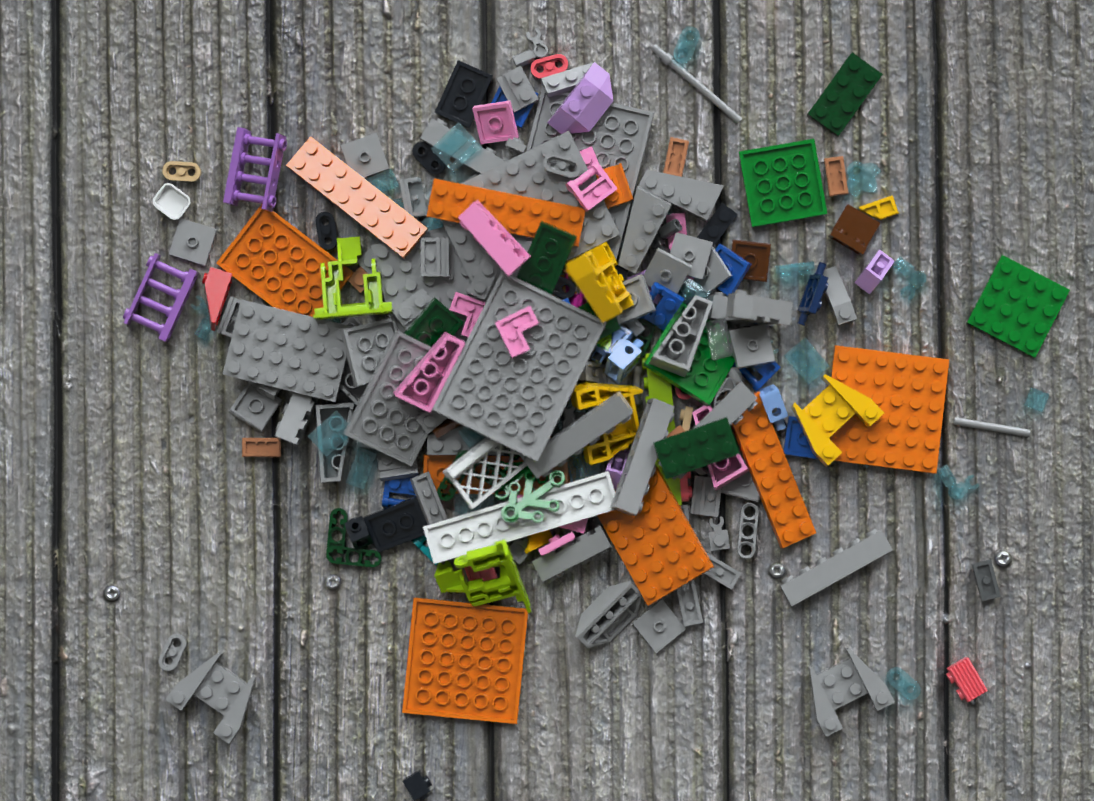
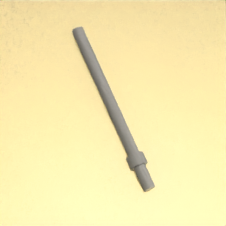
(668, 59)

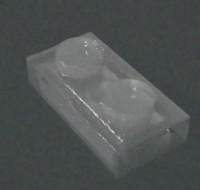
(719, 338)

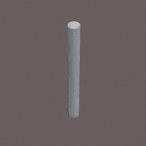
(991, 427)

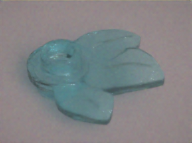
(864, 180)

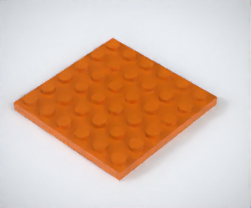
(912, 399)
(465, 660)

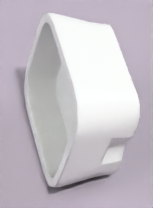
(171, 201)

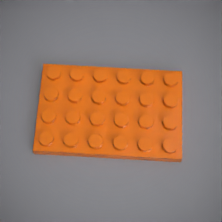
(279, 263)
(657, 543)

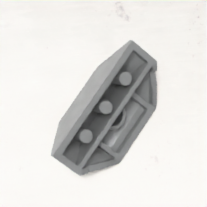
(608, 614)

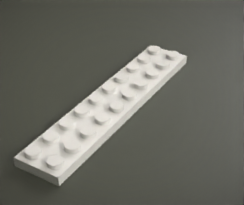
(485, 526)

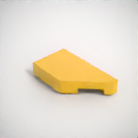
(881, 208)
(537, 540)

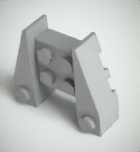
(750, 309)
(841, 686)
(219, 690)

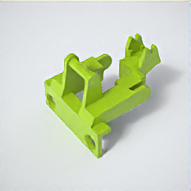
(334, 308)
(480, 591)

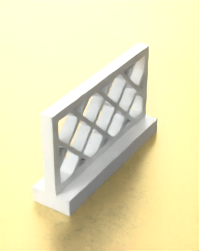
(470, 458)

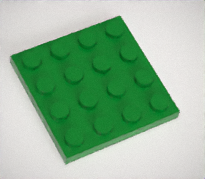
(782, 183)
(1018, 306)
(704, 373)

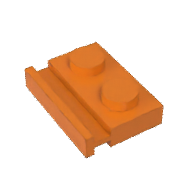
(623, 192)

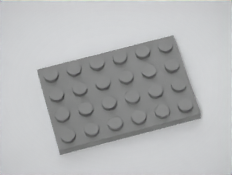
(286, 351)
(383, 418)

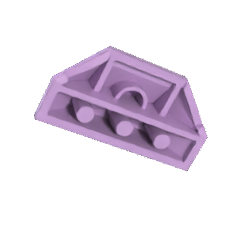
(584, 103)

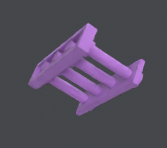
(240, 158)
(180, 295)

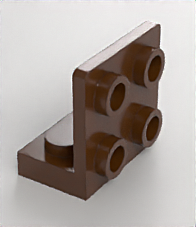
(854, 230)

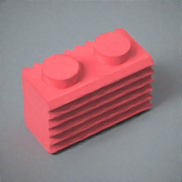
(966, 680)

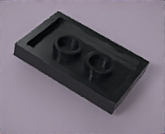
(463, 92)
(396, 524)

